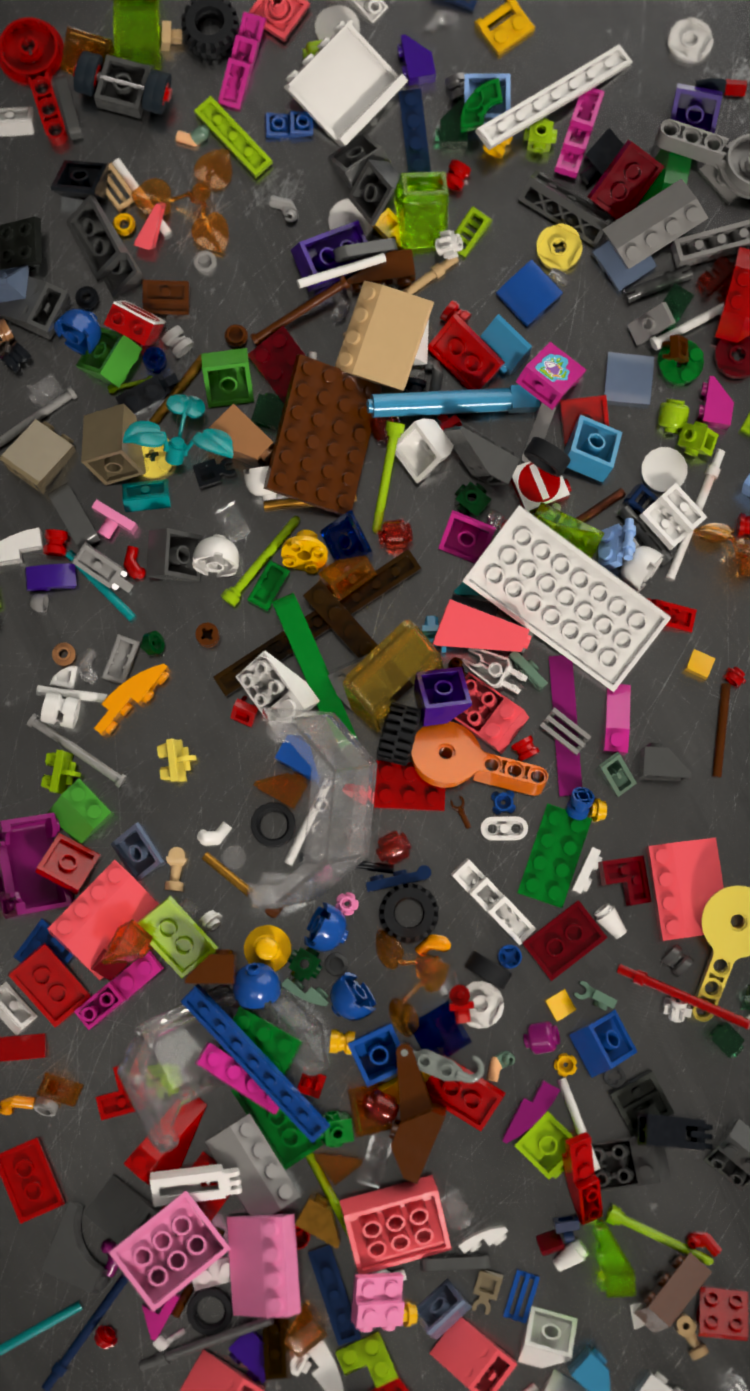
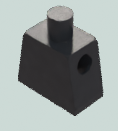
(601, 156)

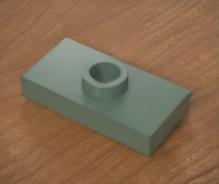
(529, 669)

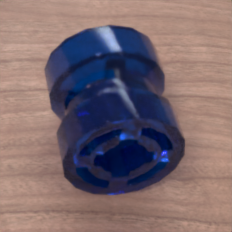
(157, 364)

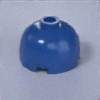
(79, 329)
(326, 928)
(256, 985)
(351, 999)

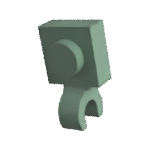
(601, 1000)

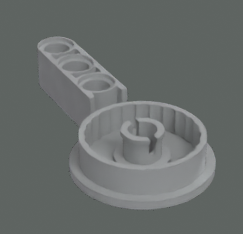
(730, 159)

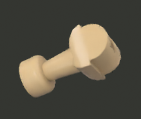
(176, 860)
(686, 1327)

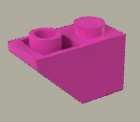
(717, 405)

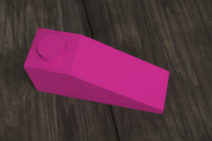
(617, 720)

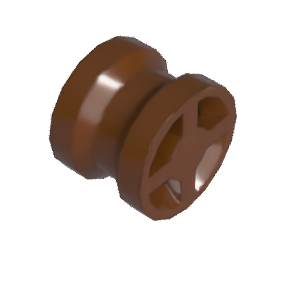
(210, 638)

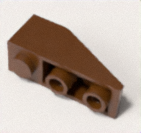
(396, 270)

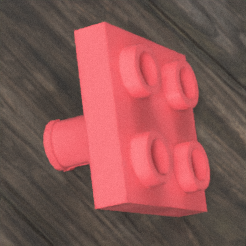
(281, 15)

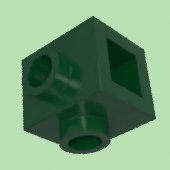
(472, 508)
(313, 969)

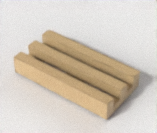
(125, 203)

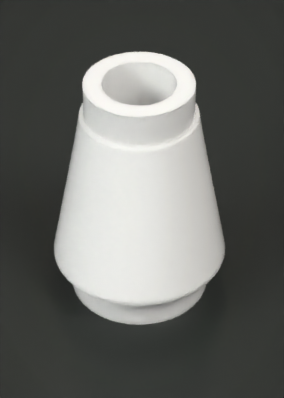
(610, 920)
(571, 1255)

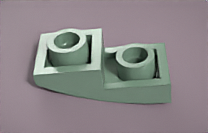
(313, 996)

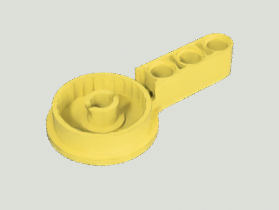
(726, 940)

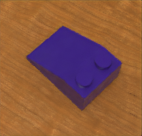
(317, 254)

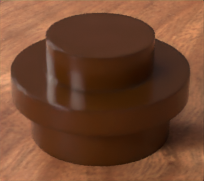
(236, 335)

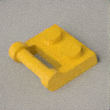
(509, 31)

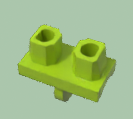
(62, 773)

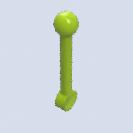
(112, 389)

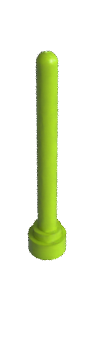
(394, 432)
(233, 594)
(617, 1216)

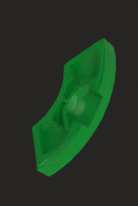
(479, 104)

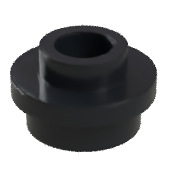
(89, 304)

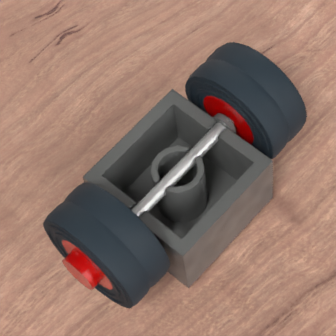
(122, 84)

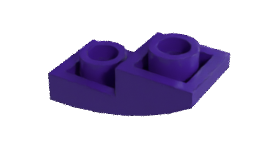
(50, 576)

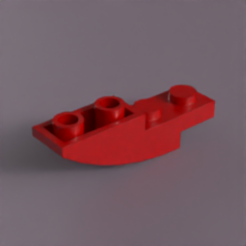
(581, 1180)

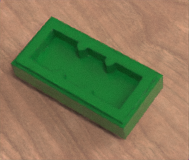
(268, 585)

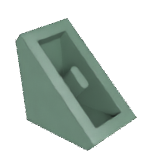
(616, 774)

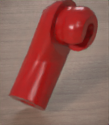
(703, 1239)

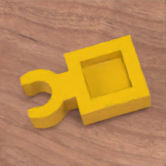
(388, 227)

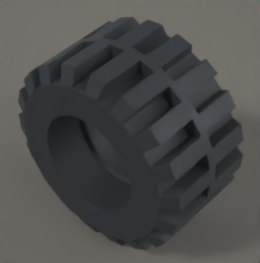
(215, 43)
(398, 734)
(424, 898)

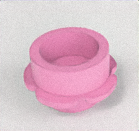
(353, 903)

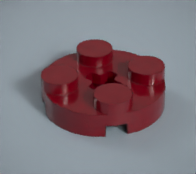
(727, 364)

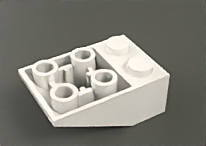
(275, 685)

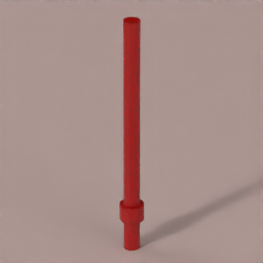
(642, 978)

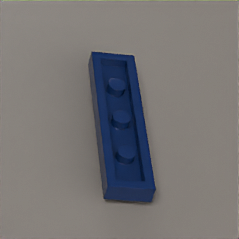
(414, 130)
(333, 1294)

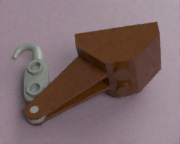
(419, 1116)

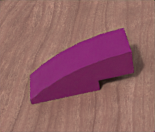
(530, 1112)

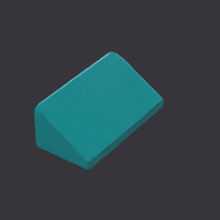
(146, 495)

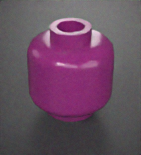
(542, 1037)

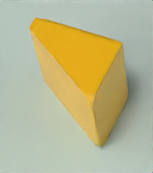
(699, 664)
(560, 1005)

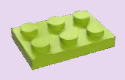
(177, 937)

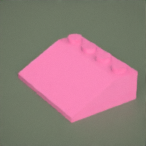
(169, 1251)
(263, 1265)

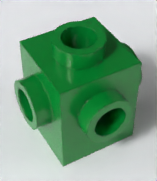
(340, 1130)

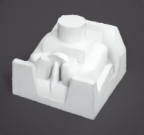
(423, 448)

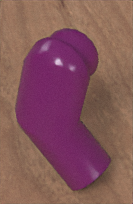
(111, 1266)

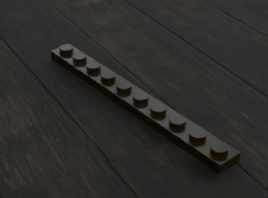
(279, 647)

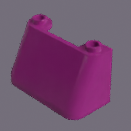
(21, 850)

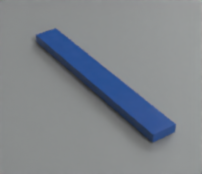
(255, 1063)

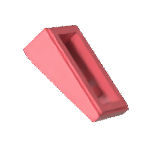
(150, 231)

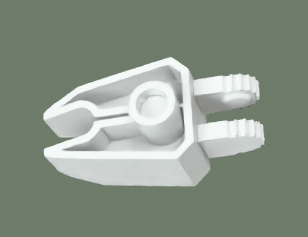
(495, 670)

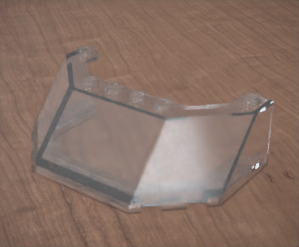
(337, 806)
(162, 1057)

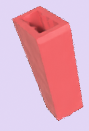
(474, 629)

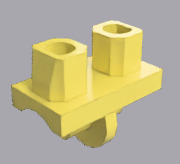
(178, 760)

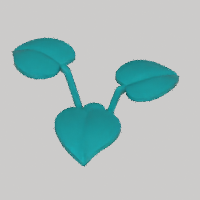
(149, 434)

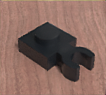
(209, 473)

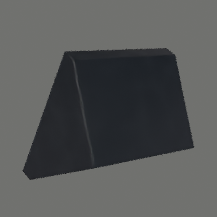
(81, 179)

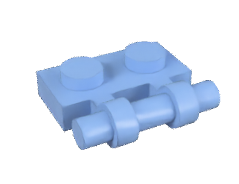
(613, 549)

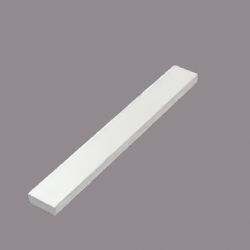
(553, 97)

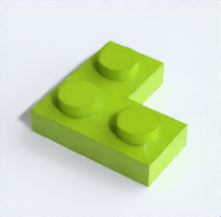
(370, 1353)

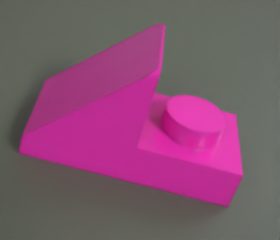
(157, 1319)

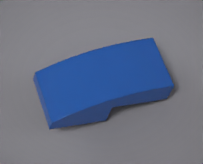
(288, 125)

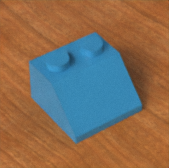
(506, 344)
(592, 448)
(591, 1370)

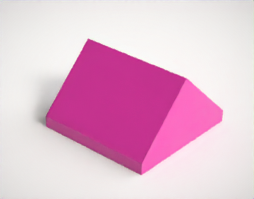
(466, 536)

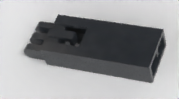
(671, 1132)

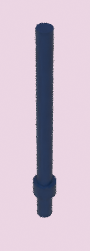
(60, 1367)

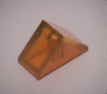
(59, 1088)
(337, 1166)
(305, 1332)

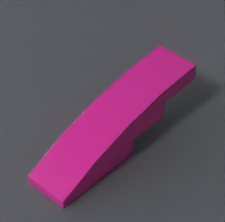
(242, 60)
(579, 133)

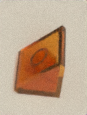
(78, 41)
(362, 1125)

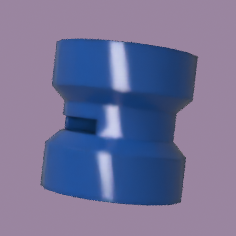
(582, 801)
(509, 956)

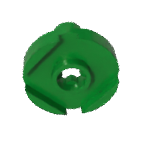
(685, 374)

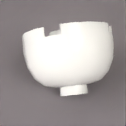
(255, 482)
(216, 555)
(641, 567)

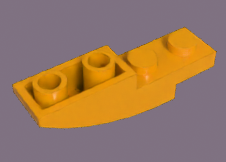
(136, 688)

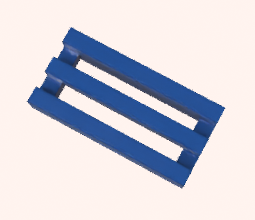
(523, 1319)

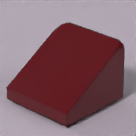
(108, 971)
(549, 1242)

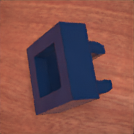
(567, 1225)

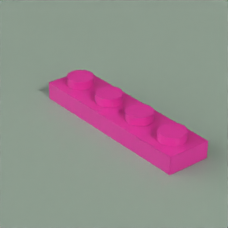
(231, 1073)

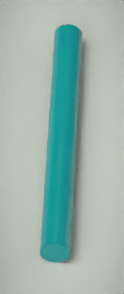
(107, 592)
(40, 1327)

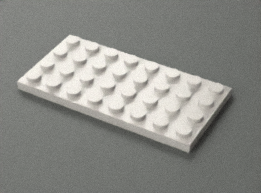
(566, 598)

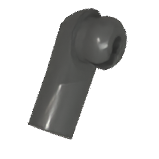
(437, 374)

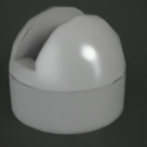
(39, 602)

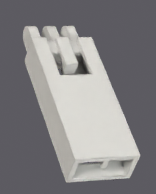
(172, 1183)

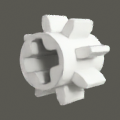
(449, 244)
(677, 1009)
(299, 1364)

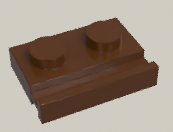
(166, 297)

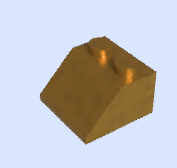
(319, 1220)

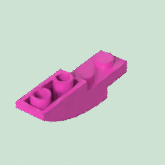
(118, 990)

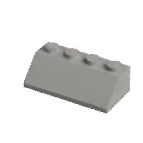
(655, 223)
(263, 1179)

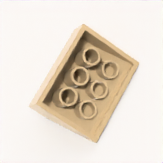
(384, 335)

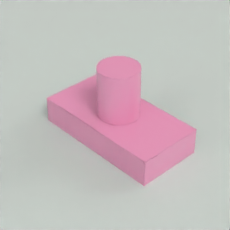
(112, 520)

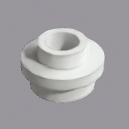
(210, 921)

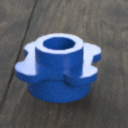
(498, 806)

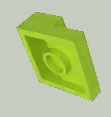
(545, 1145)

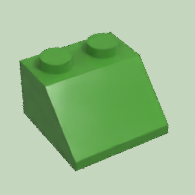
(110, 358)
(227, 377)
(80, 812)

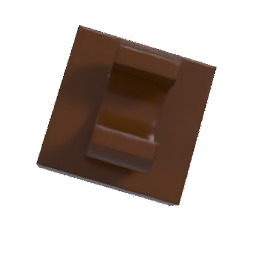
(678, 348)

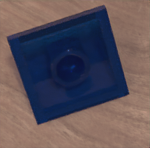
(346, 538)
(440, 1033)

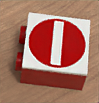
(134, 322)
(537, 486)

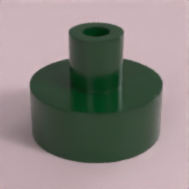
(152, 643)

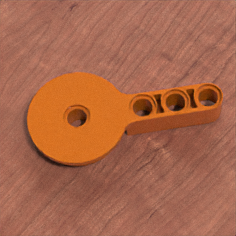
(468, 759)

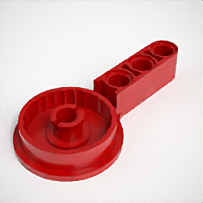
(35, 69)

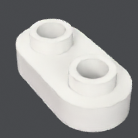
(503, 827)

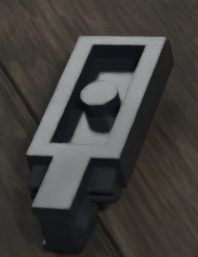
(147, 392)

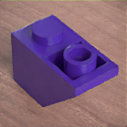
(418, 62)
(250, 1352)

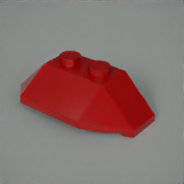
(735, 314)

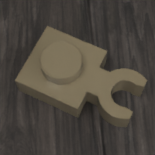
(487, 1287)

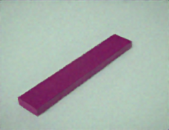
(564, 700)

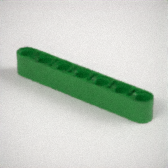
(309, 657)

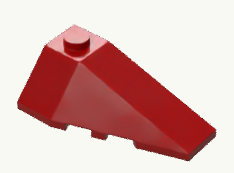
(149, 1159)

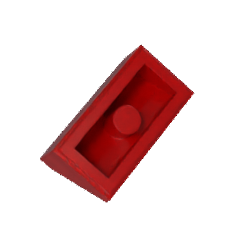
(23, 1047)

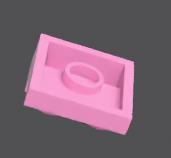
(377, 1301)

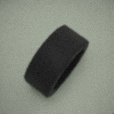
(547, 456)
(255, 821)
(488, 970)
(206, 1329)

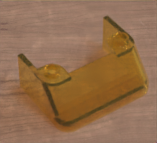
(387, 670)

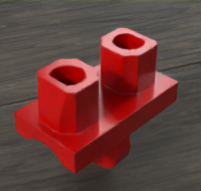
(460, 1003)

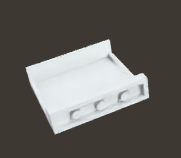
(344, 83)

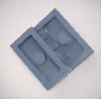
(616, 271)
(629, 378)

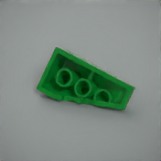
(675, 168)

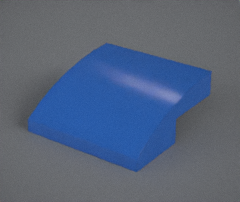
(529, 293)

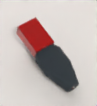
(729, 86)

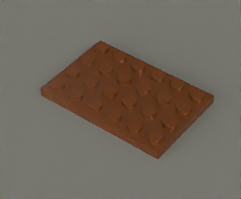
(321, 436)

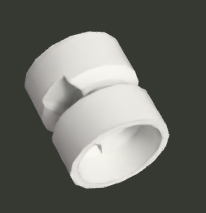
(60, 710)

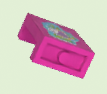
(550, 375)

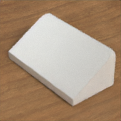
(16, 121)
(14, 1010)

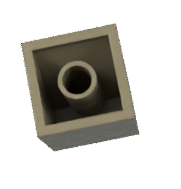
(104, 446)
(38, 455)

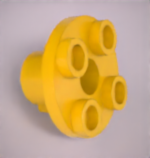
(304, 552)
(268, 946)

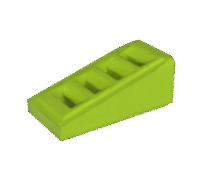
(475, 236)

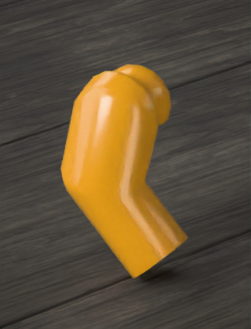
(433, 942)
(16, 1102)

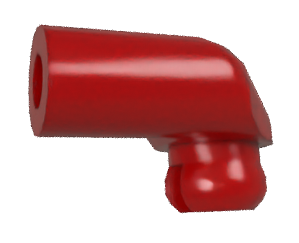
(131, 565)

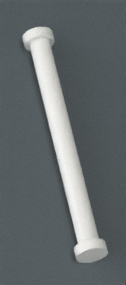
(656, 342)

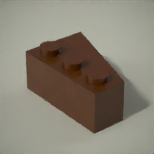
(672, 1292)

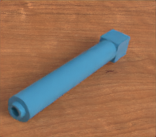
(511, 399)

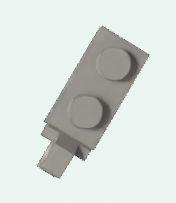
(102, 568)

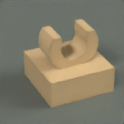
(169, 36)

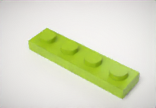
(233, 136)

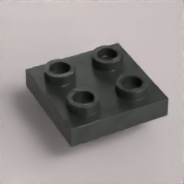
(21, 243)
(640, 1096)

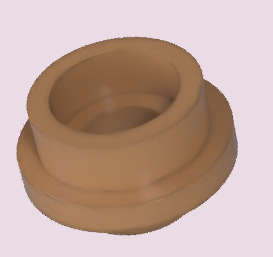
(67, 660)

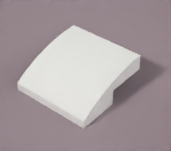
(673, 516)

